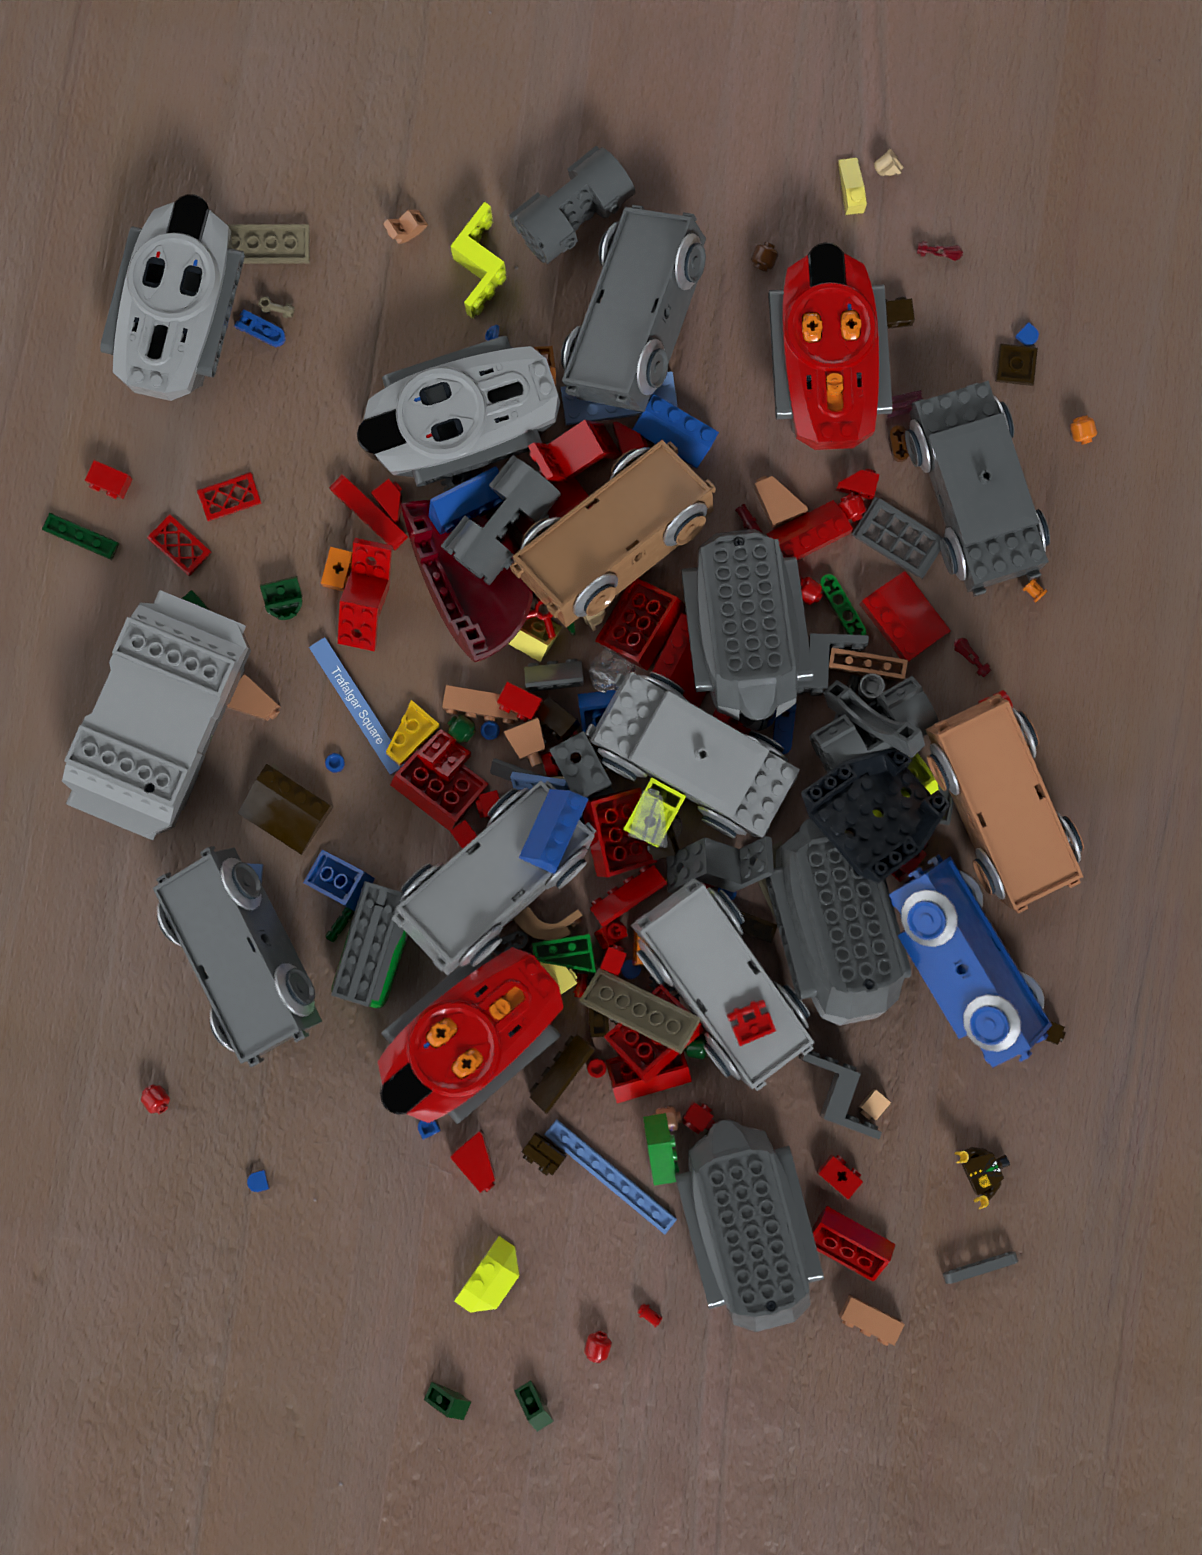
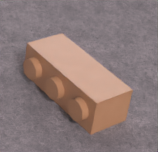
(871, 1321)

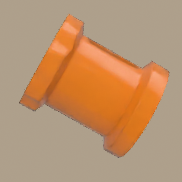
(1035, 590)

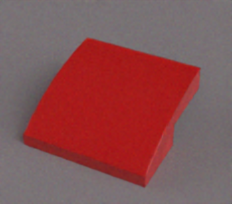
(443, 754)

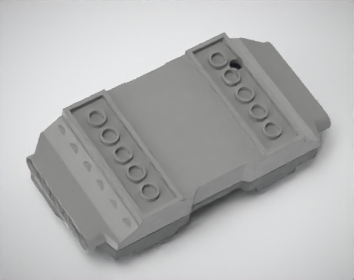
(155, 715)

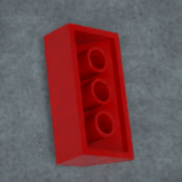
(812, 531)
(628, 895)
(629, 1085)
(852, 1244)

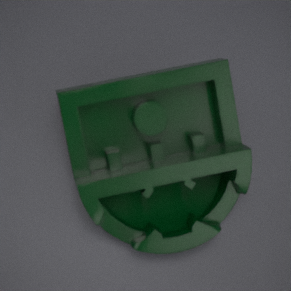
(282, 598)

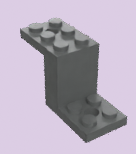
(819, 651)
(588, 775)
(720, 864)
(841, 1094)

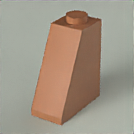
(778, 501)
(253, 700)

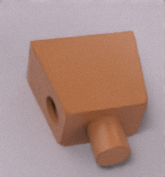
(527, 741)

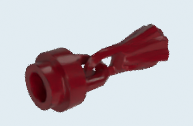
(951, 252)
(963, 647)

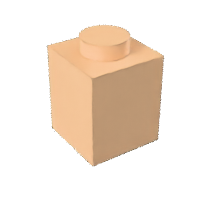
(874, 1105)

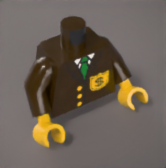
(983, 1172)

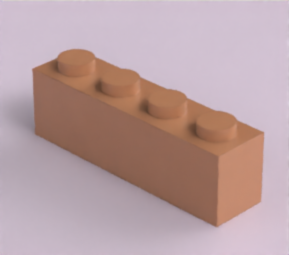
(864, 664)
(475, 704)

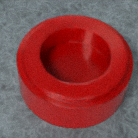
(596, 1067)

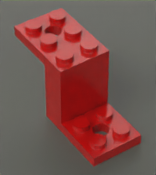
(574, 451)
(364, 594)

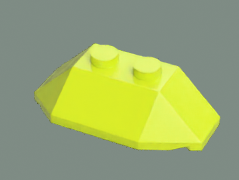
(491, 1278)

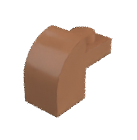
(405, 227)

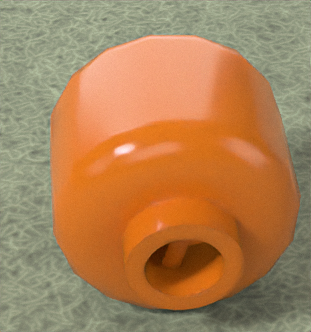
(1083, 429)

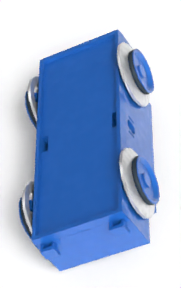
(968, 963)

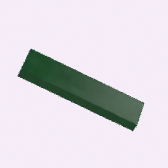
(80, 536)

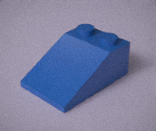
(337, 879)

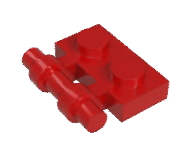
(753, 1028)

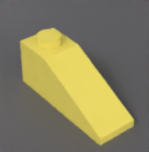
(852, 186)

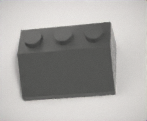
(553, 675)

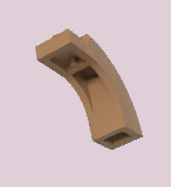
(534, 927)

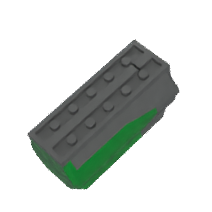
(371, 949)

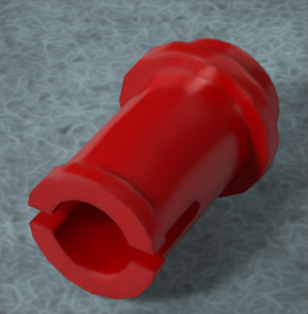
(581, 985)
(649, 1314)

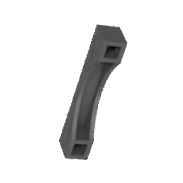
(897, 734)

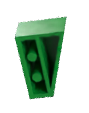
(567, 952)

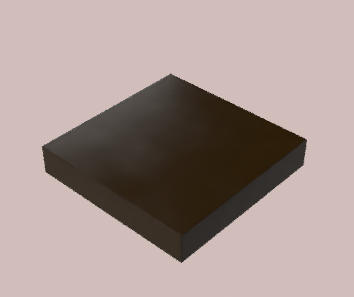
(1016, 364)

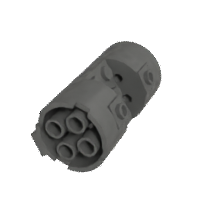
(595, 186)
(524, 494)
(846, 741)

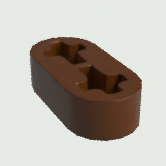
(895, 444)

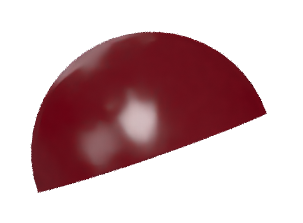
(476, 614)

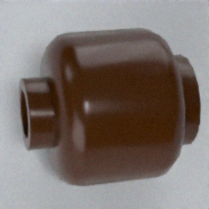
(764, 256)

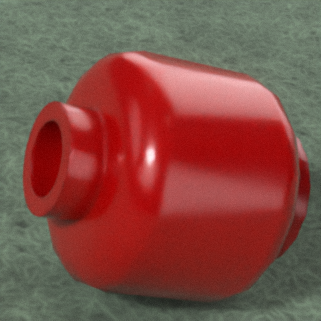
(853, 506)
(810, 590)
(155, 1099)
(597, 1347)

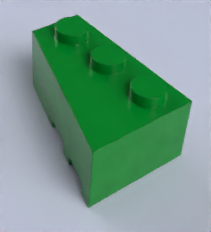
(660, 1149)

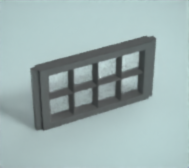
(898, 537)

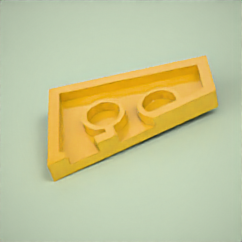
(412, 732)

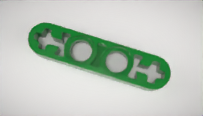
(845, 606)

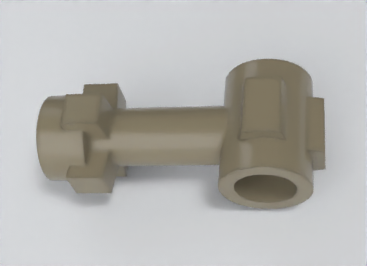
(266, 306)

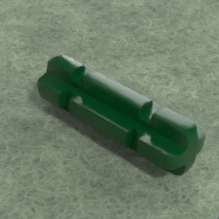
(339, 924)

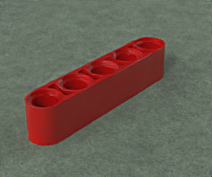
(368, 512)

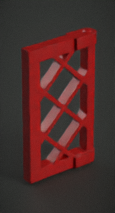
(216, 487)
(194, 542)

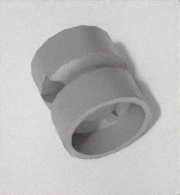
(870, 687)

